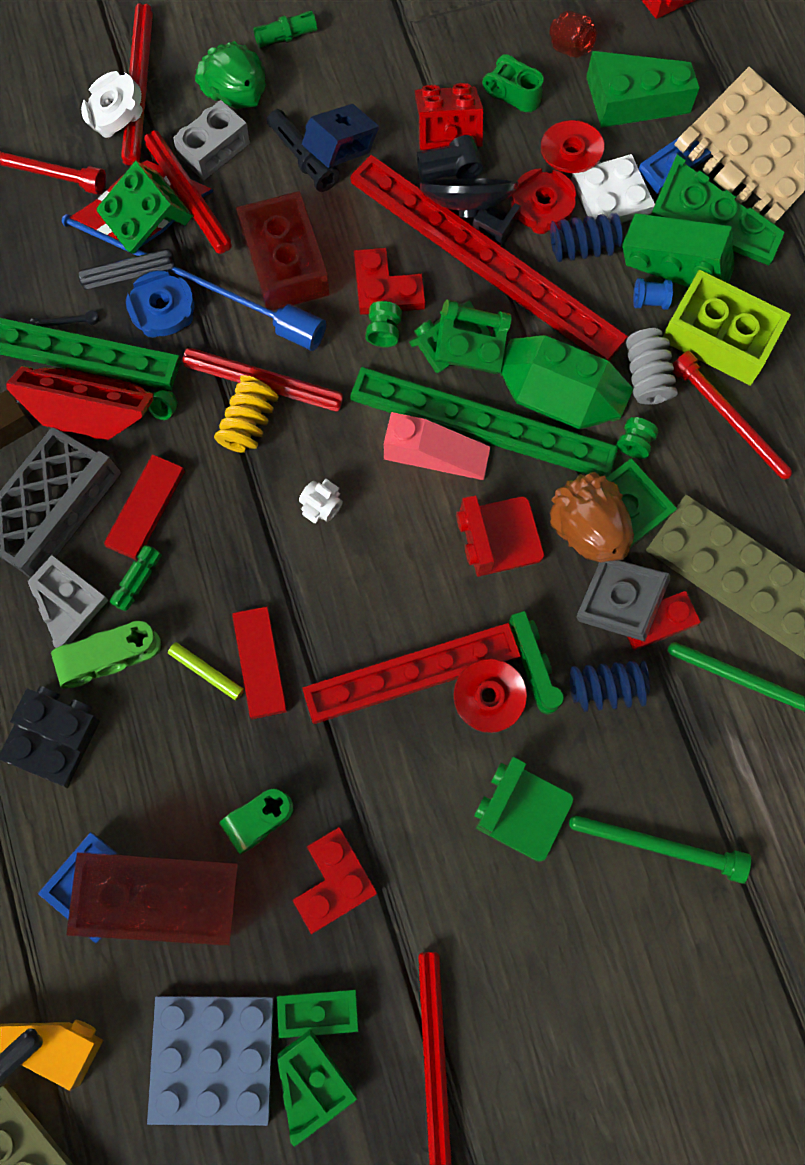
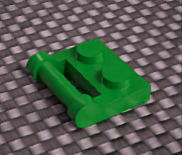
(470, 348)

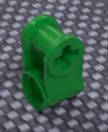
(517, 84)
(252, 824)

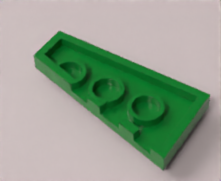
(694, 198)

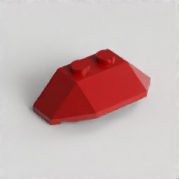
(79, 400)

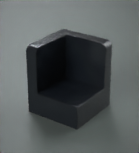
(497, 224)

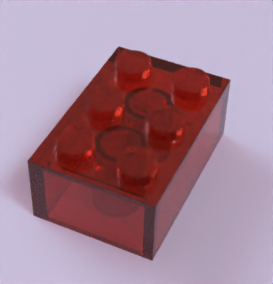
(283, 251)

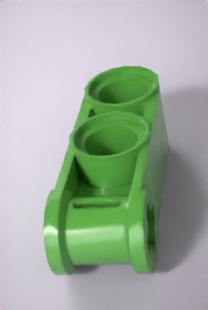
(104, 653)

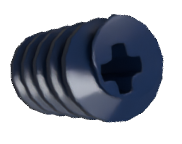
(586, 235)
(610, 684)

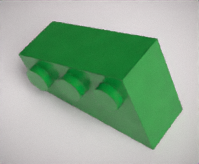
(639, 87)
(679, 248)

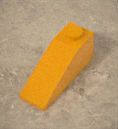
(64, 1052)

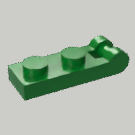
(535, 664)

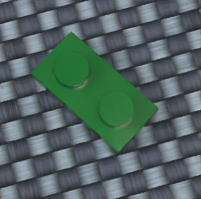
(320, 1011)

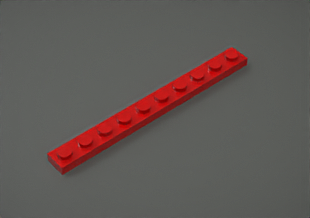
(488, 259)

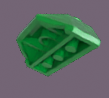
(564, 382)

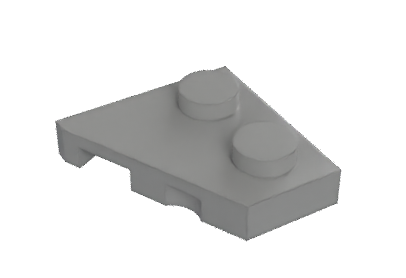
(64, 600)

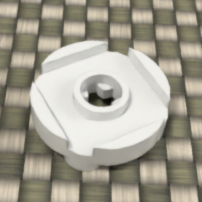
(125, 108)

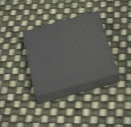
(623, 598)

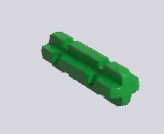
(135, 578)

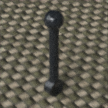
(90, 317)

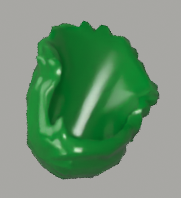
(224, 75)

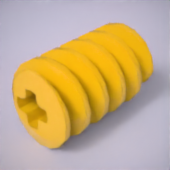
(244, 415)

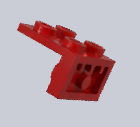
(448, 114)

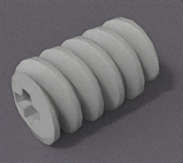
(651, 366)

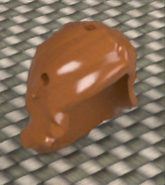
(593, 518)

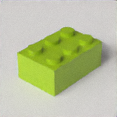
(726, 327)

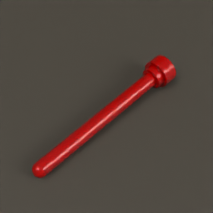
(89, 178)
(688, 369)

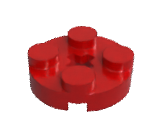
(544, 184)

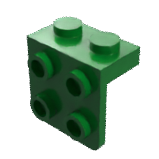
(523, 810)

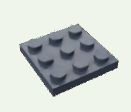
(211, 1060)

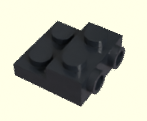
(49, 735)

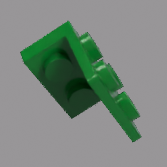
(140, 205)

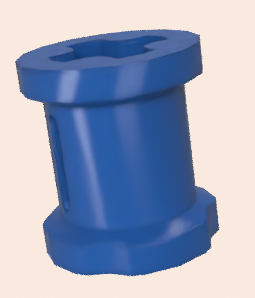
(653, 293)

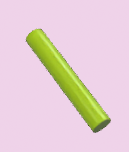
(206, 671)

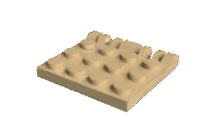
(756, 140)

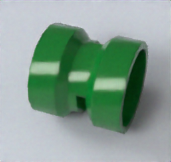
(383, 325)

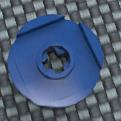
(162, 321)

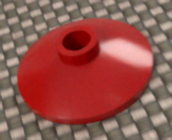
(572, 146)
(508, 695)

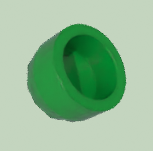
(161, 399)

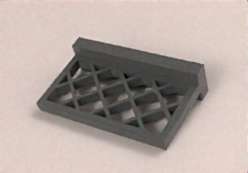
(64, 513)

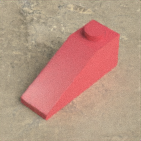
(433, 447)

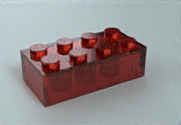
(152, 898)

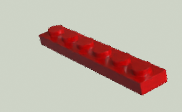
(407, 673)

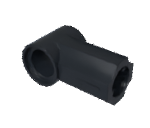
(457, 159)

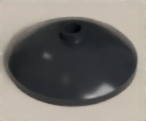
(468, 194)

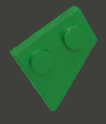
(311, 1087)

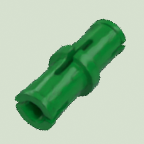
(285, 29)

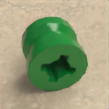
(637, 438)

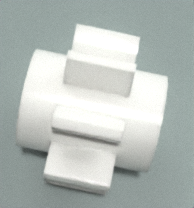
(320, 501)

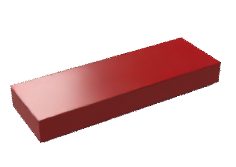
(144, 507)
(259, 663)

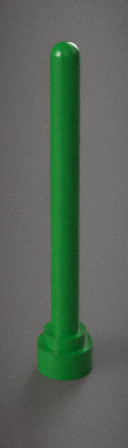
(737, 675)
(734, 864)

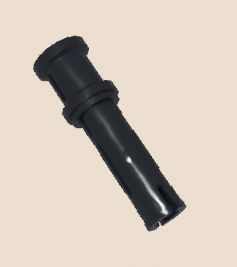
(306, 160)

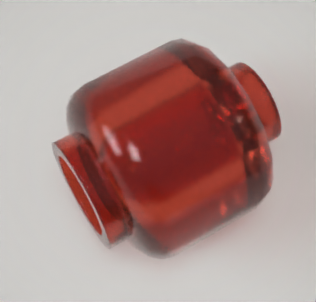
(573, 34)

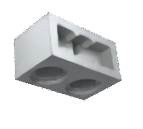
(211, 139)

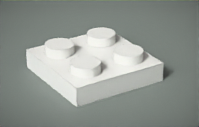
(614, 188)

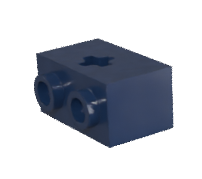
(339, 135)

